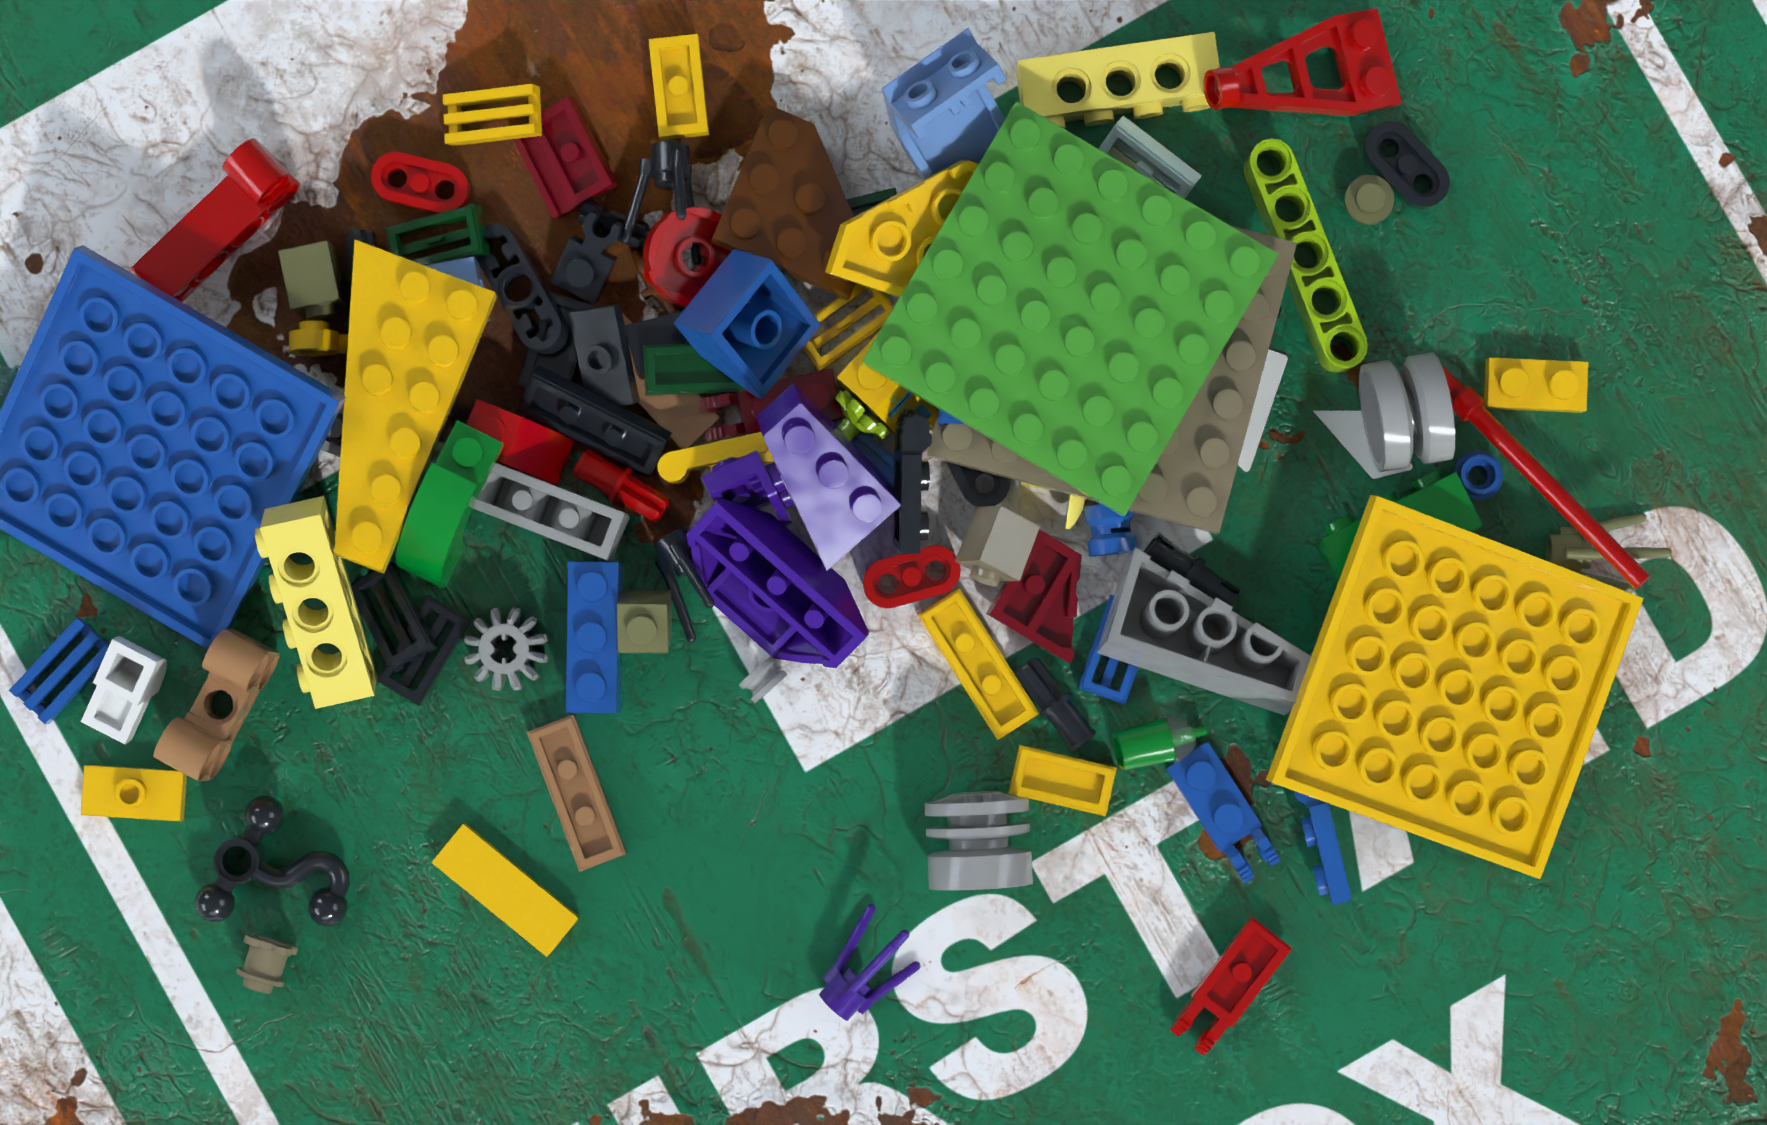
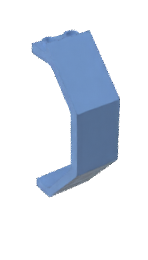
(944, 106)

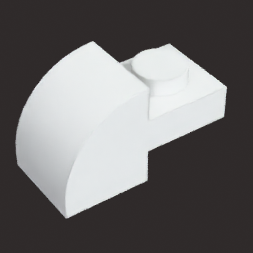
(123, 689)

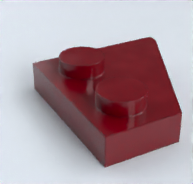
(1044, 599)

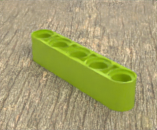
(1309, 232)

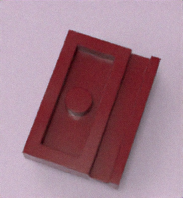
(566, 159)

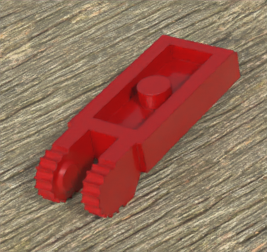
(1233, 982)

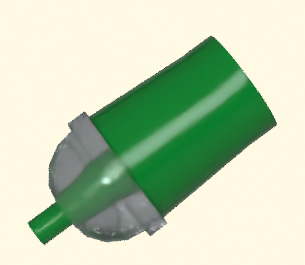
(1156, 742)

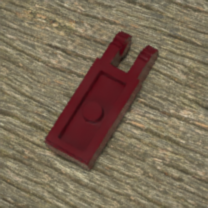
(817, 386)

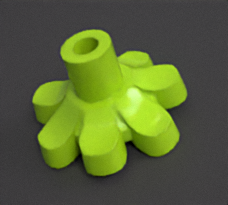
(857, 418)

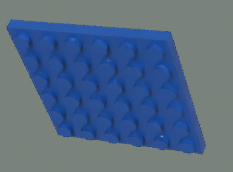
(153, 446)

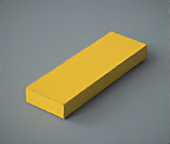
(978, 664)
(505, 889)

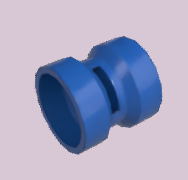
(1109, 531)

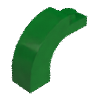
(438, 516)

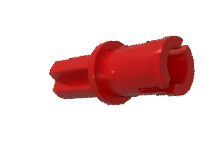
(621, 486)

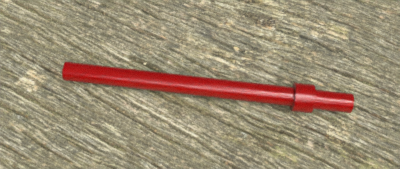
(1469, 406)

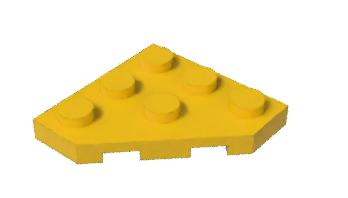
(892, 238)

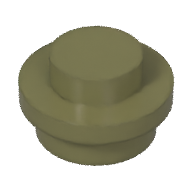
(1369, 199)

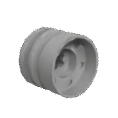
(978, 842)

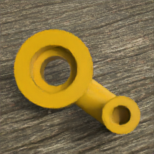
(316, 340)

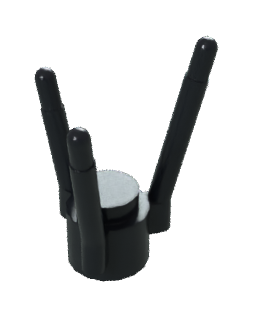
(671, 171)
(677, 557)

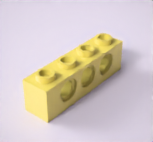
(1188, 55)
(309, 529)

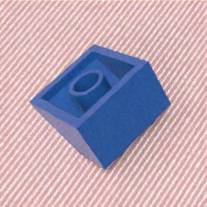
(748, 322)

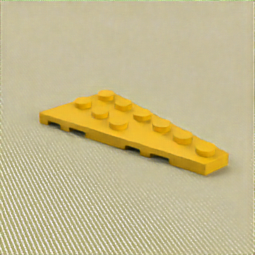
(403, 371)

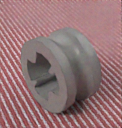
(763, 679)

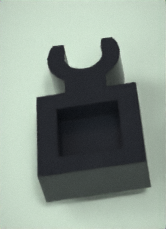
(586, 263)

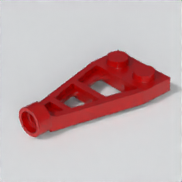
(1361, 62)

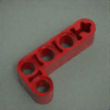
(220, 222)

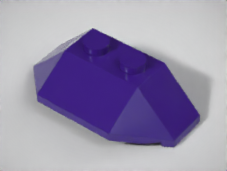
(775, 586)

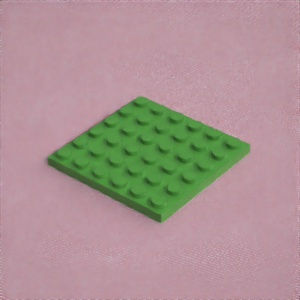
(1070, 309)

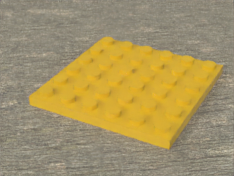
(1454, 687)

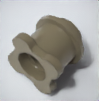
(264, 962)

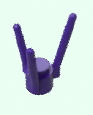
(847, 991)

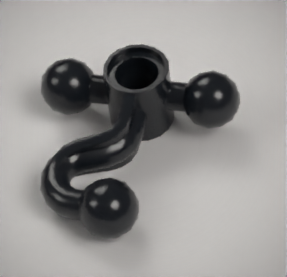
(263, 817)

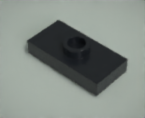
(604, 353)

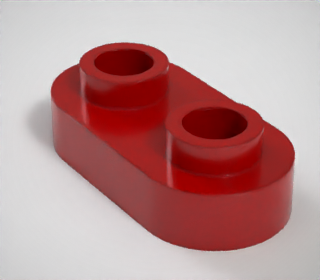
(422, 182)
(911, 577)

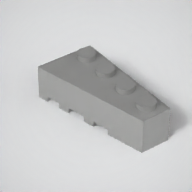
(1196, 639)

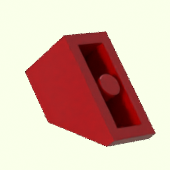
(526, 444)

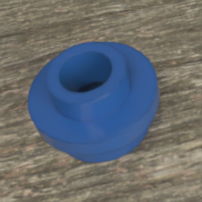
(1491, 469)

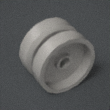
(1407, 412)

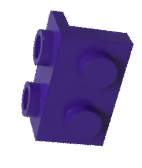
(749, 484)

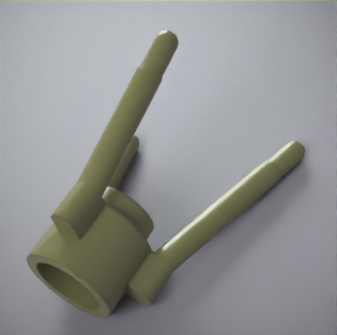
(1575, 553)

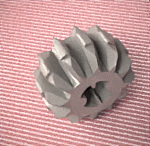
(523, 648)

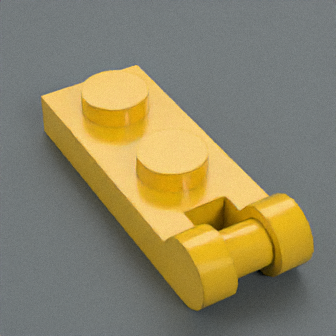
(678, 464)

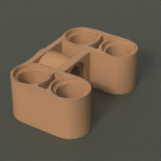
(201, 738)

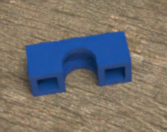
(592, 650)

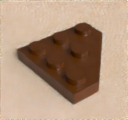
(787, 203)

